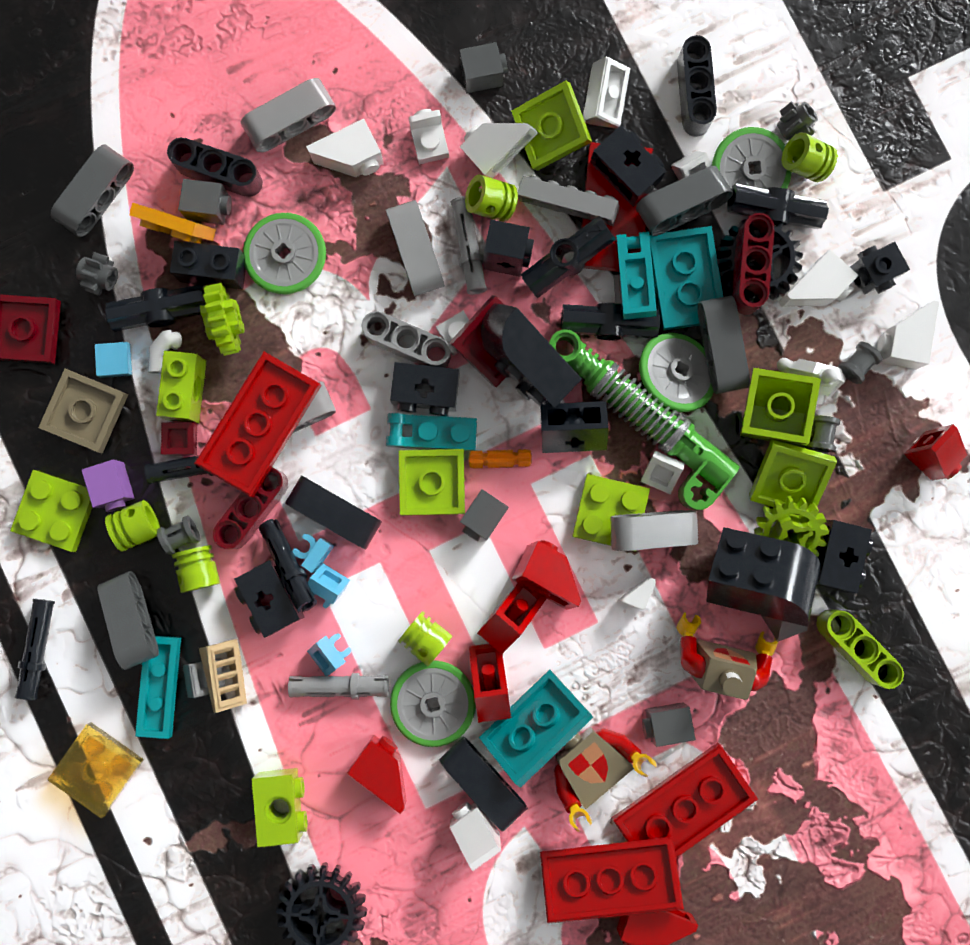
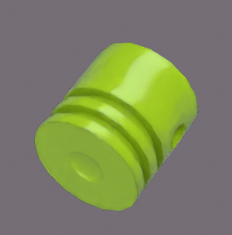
(811, 157)
(493, 200)
(132, 525)
(196, 569)
(425, 638)

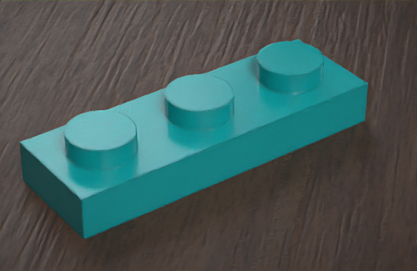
(158, 690)

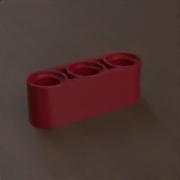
(759, 250)
(236, 515)

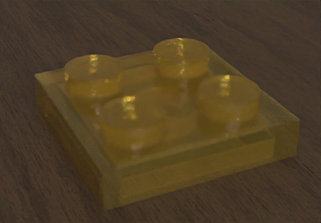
(95, 770)

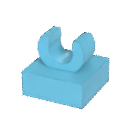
(317, 553)
(328, 584)
(326, 654)

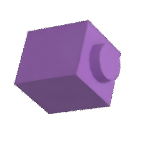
(108, 485)

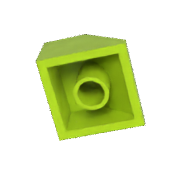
(780, 407)

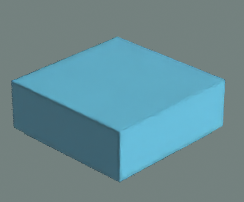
(113, 359)

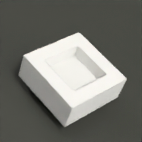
(451, 327)
(662, 472)

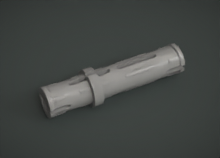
(474, 280)
(347, 686)

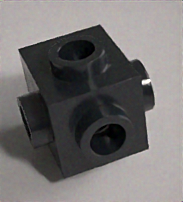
(879, 268)

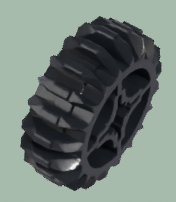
(782, 248)
(335, 909)

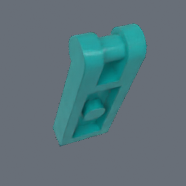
(636, 276)
(432, 432)

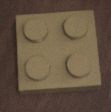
(83, 411)

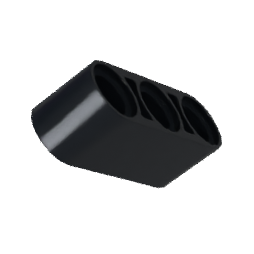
(699, 72)
(205, 156)
(333, 512)
(483, 784)

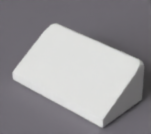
(606, 93)

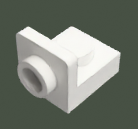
(428, 136)

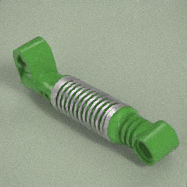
(673, 435)

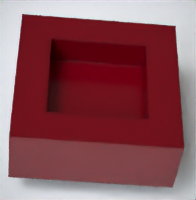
(179, 438)

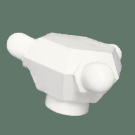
(830, 376)

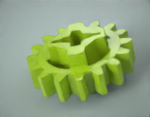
(222, 319)
(806, 524)

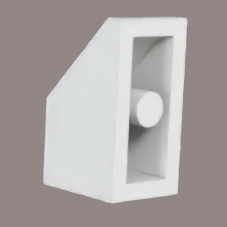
(496, 144)
(348, 151)
(822, 284)
(911, 339)
(475, 834)

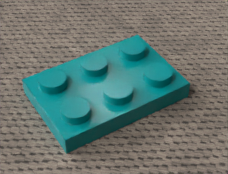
(684, 275)
(538, 728)

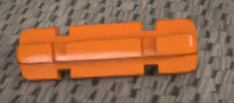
(500, 458)

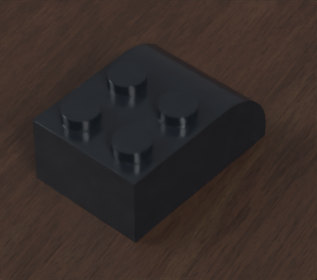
(526, 356)
(764, 576)

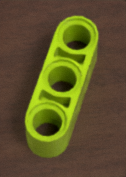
(874, 653)

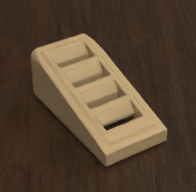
(236, 673)

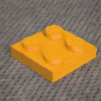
(171, 224)

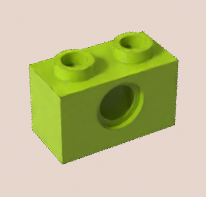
(181, 387)
(271, 826)

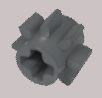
(797, 119)
(96, 273)

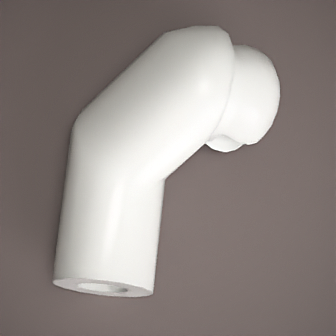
(162, 343)

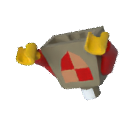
(722, 667)
(592, 766)

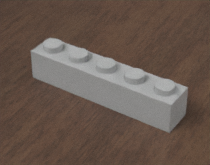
(568, 199)

